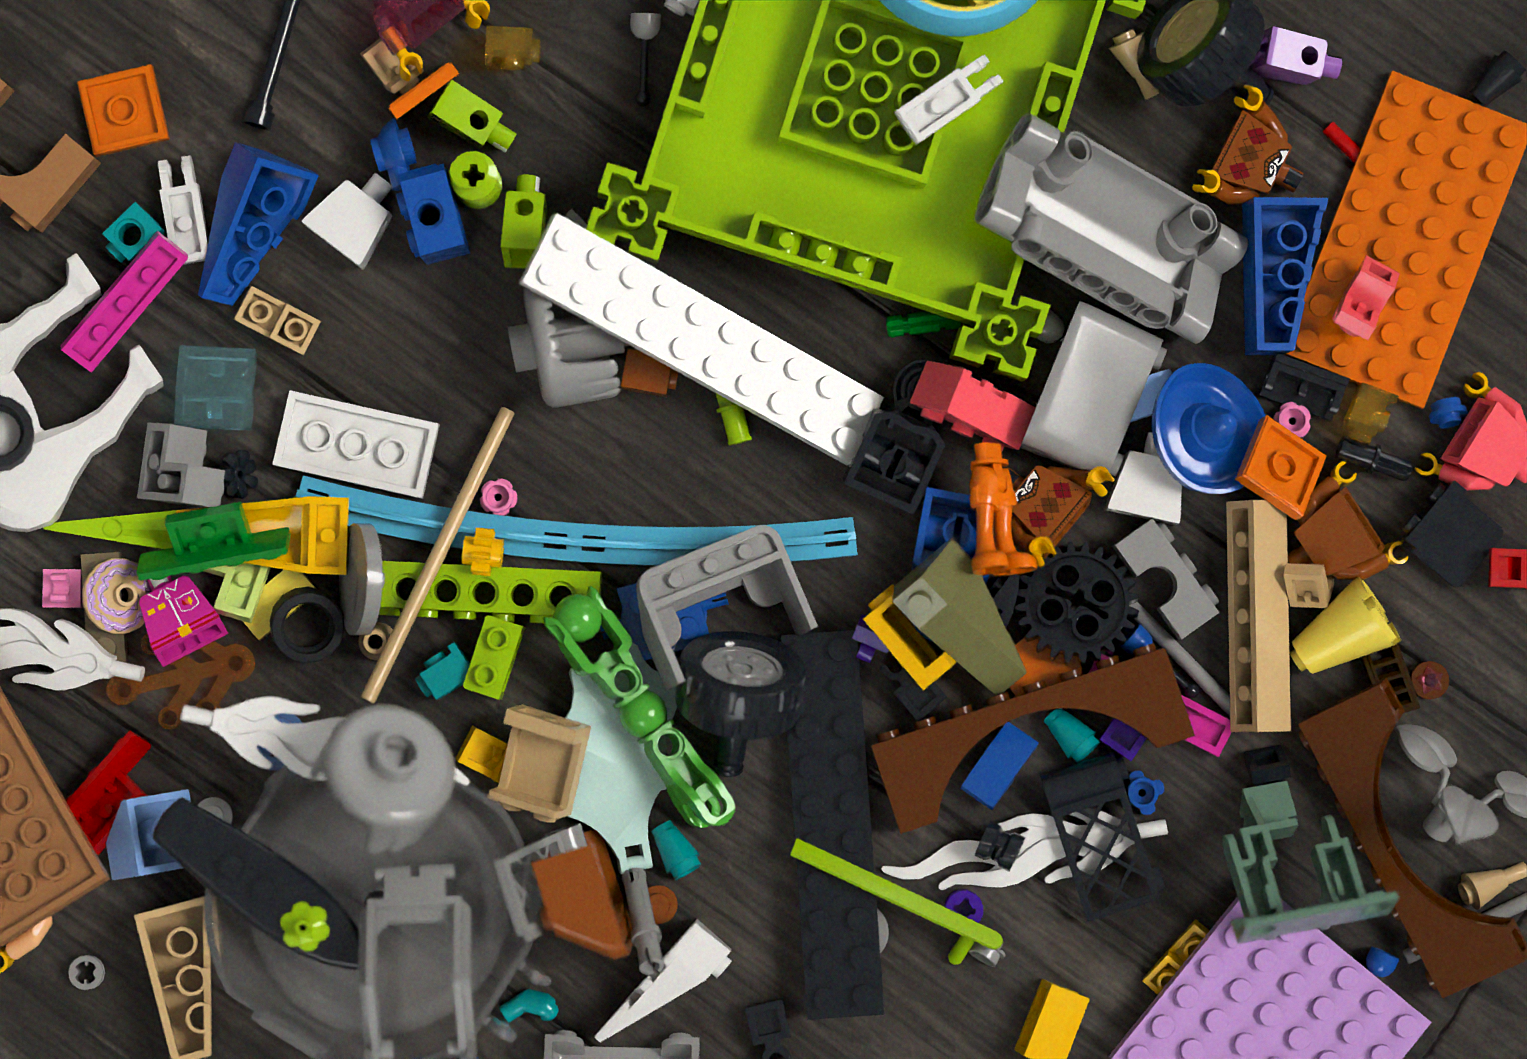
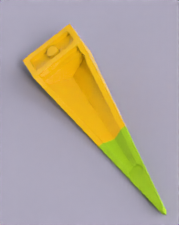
(315, 525)

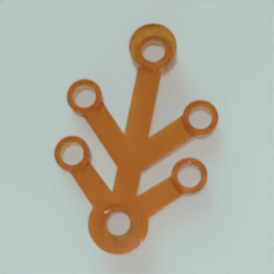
(190, 677)

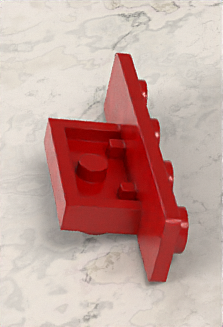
(106, 786)

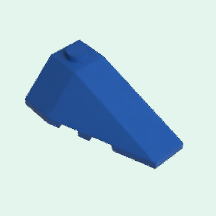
(252, 209)

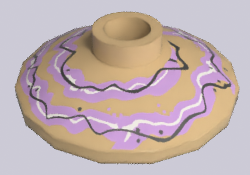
(103, 600)

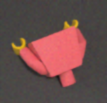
(1488, 444)

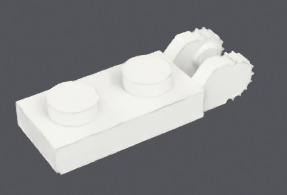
(944, 101)
(184, 211)

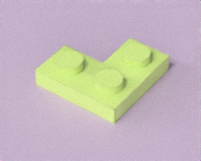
(240, 590)

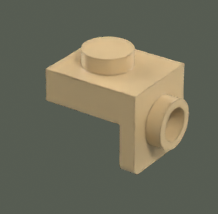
(387, 68)

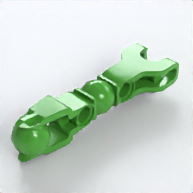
(641, 711)

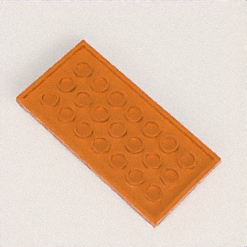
(1424, 207)

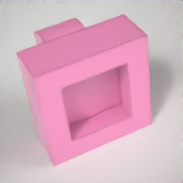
(62, 588)

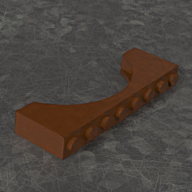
(1134, 691)
(1451, 940)

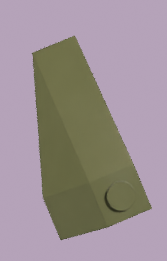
(960, 616)

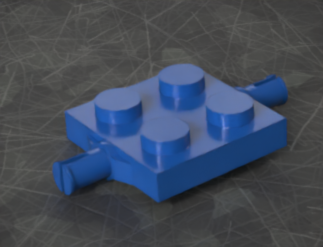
(692, 619)

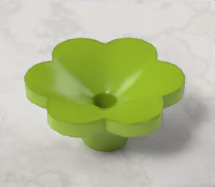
(315, 931)

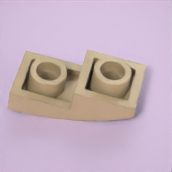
(276, 320)

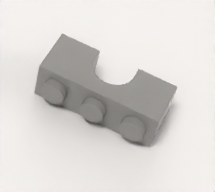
(1189, 602)

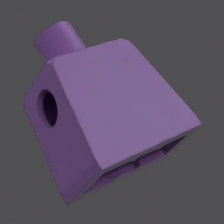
(1294, 57)

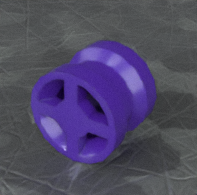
(958, 901)

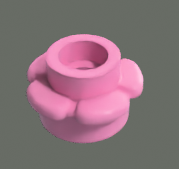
(1298, 412)
(502, 487)

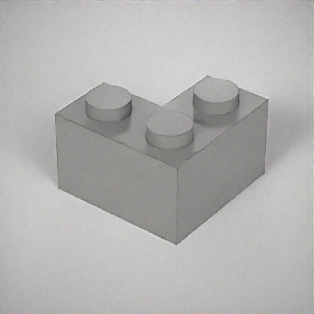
(174, 468)

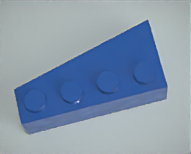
(1277, 269)

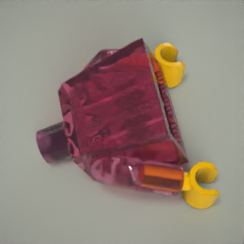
(413, 21)

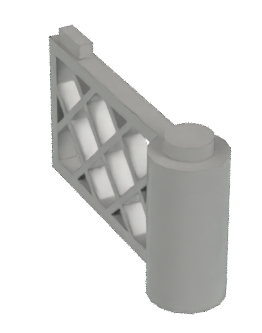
(515, 890)

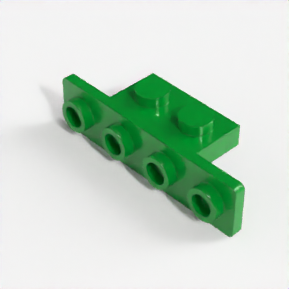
(210, 540)

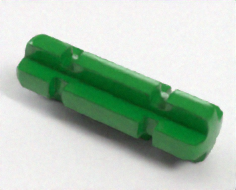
(918, 323)

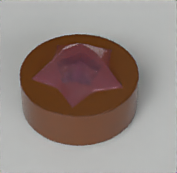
(1429, 680)

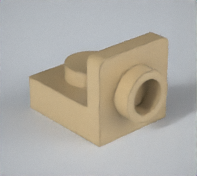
(1308, 585)

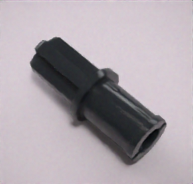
(1373, 459)

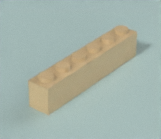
(1258, 617)

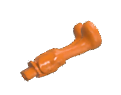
(993, 500)

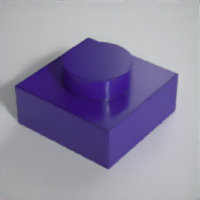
(1122, 739)

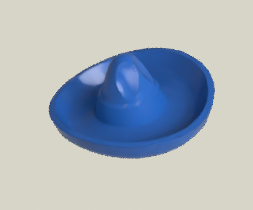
(1204, 427)

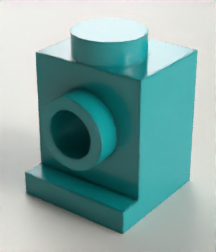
(444, 673)

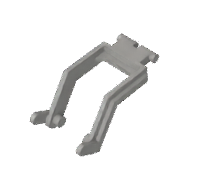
(416, 901)

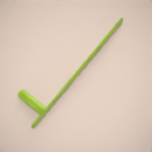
(967, 928)

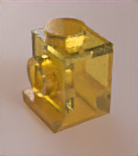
(511, 47)
(1368, 412)

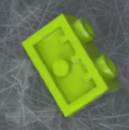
(494, 657)

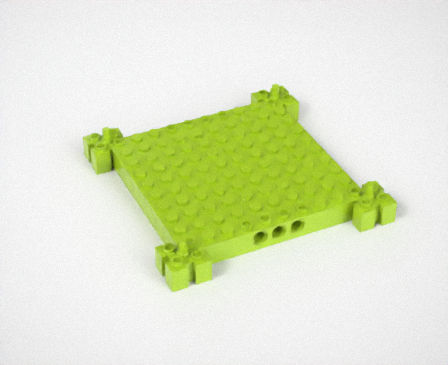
(796, 156)

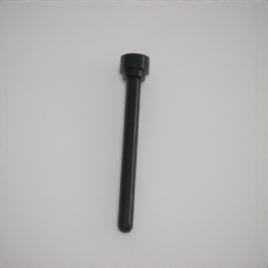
(259, 112)

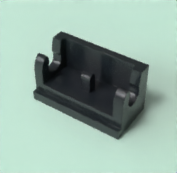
(1305, 385)

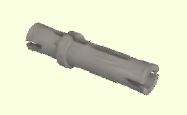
(645, 932)

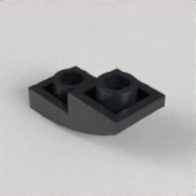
(1005, 595)

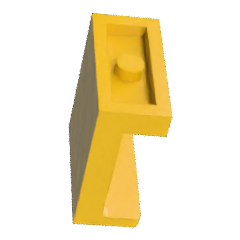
(905, 641)

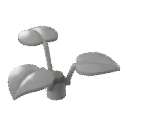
(1454, 809)

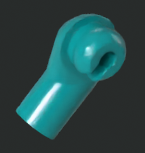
(531, 1002)

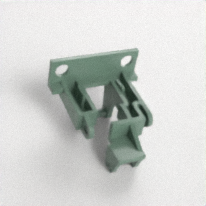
(1272, 816)

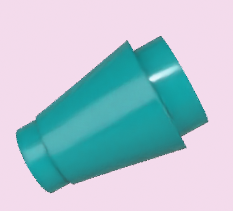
(1071, 734)
(675, 850)

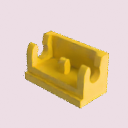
(1051, 1022)

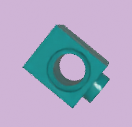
(133, 217)

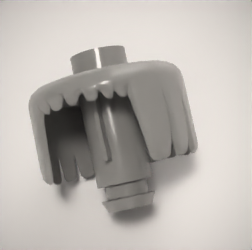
(566, 353)
(388, 773)

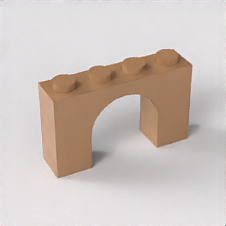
(47, 188)

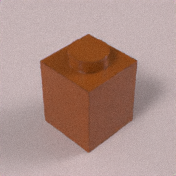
(647, 375)

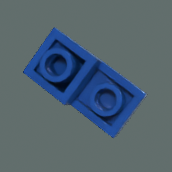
(999, 765)

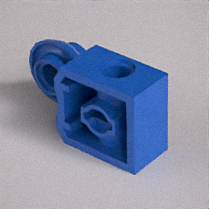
(422, 192)
(942, 517)

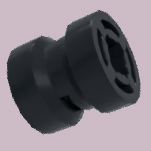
(1008, 847)

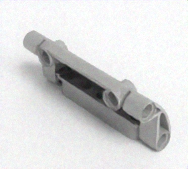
(1109, 228)

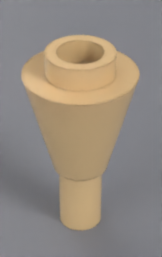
(1126, 52)
(1482, 886)

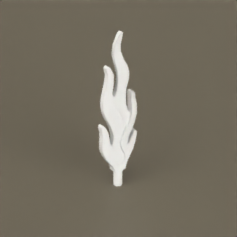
(73, 659)
(255, 724)
(1039, 850)

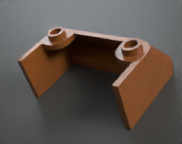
(585, 898)

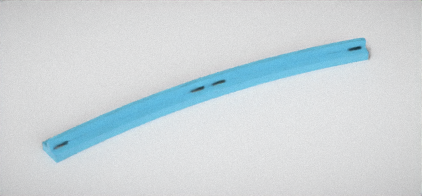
(527, 536)

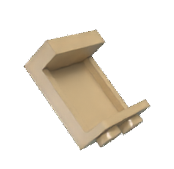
(541, 763)

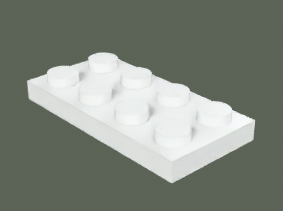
(356, 444)

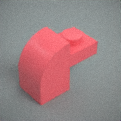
(1365, 298)

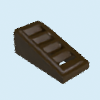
(1411, 701)

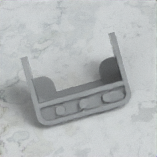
(747, 559)

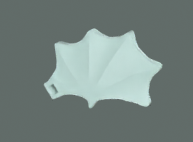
(616, 775)

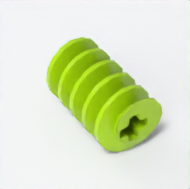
(465, 169)

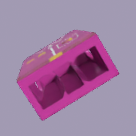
(178, 618)

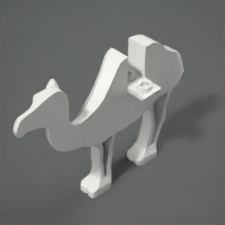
(41, 485)

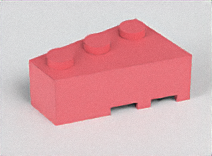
(971, 405)

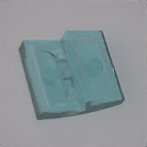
(215, 387)

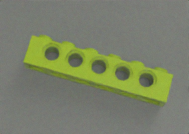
(504, 581)

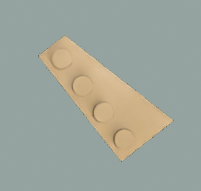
(180, 975)

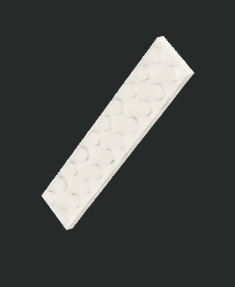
(700, 339)

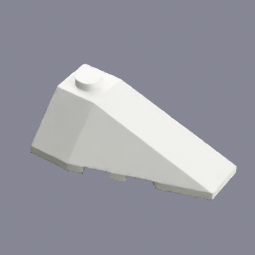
(687, 964)

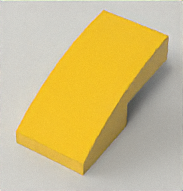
(483, 753)

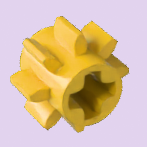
(483, 551)

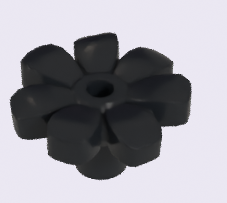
(237, 474)

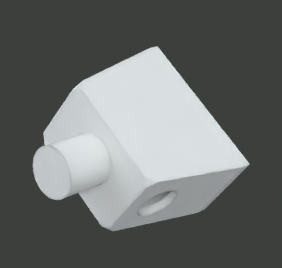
(352, 219)
(1146, 488)

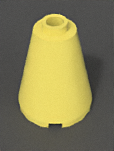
(1344, 631)

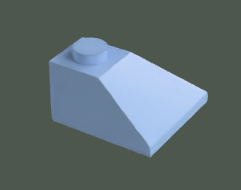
(130, 840)

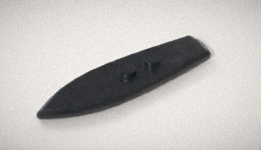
(254, 880)

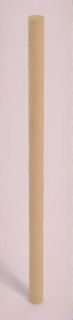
(437, 555)

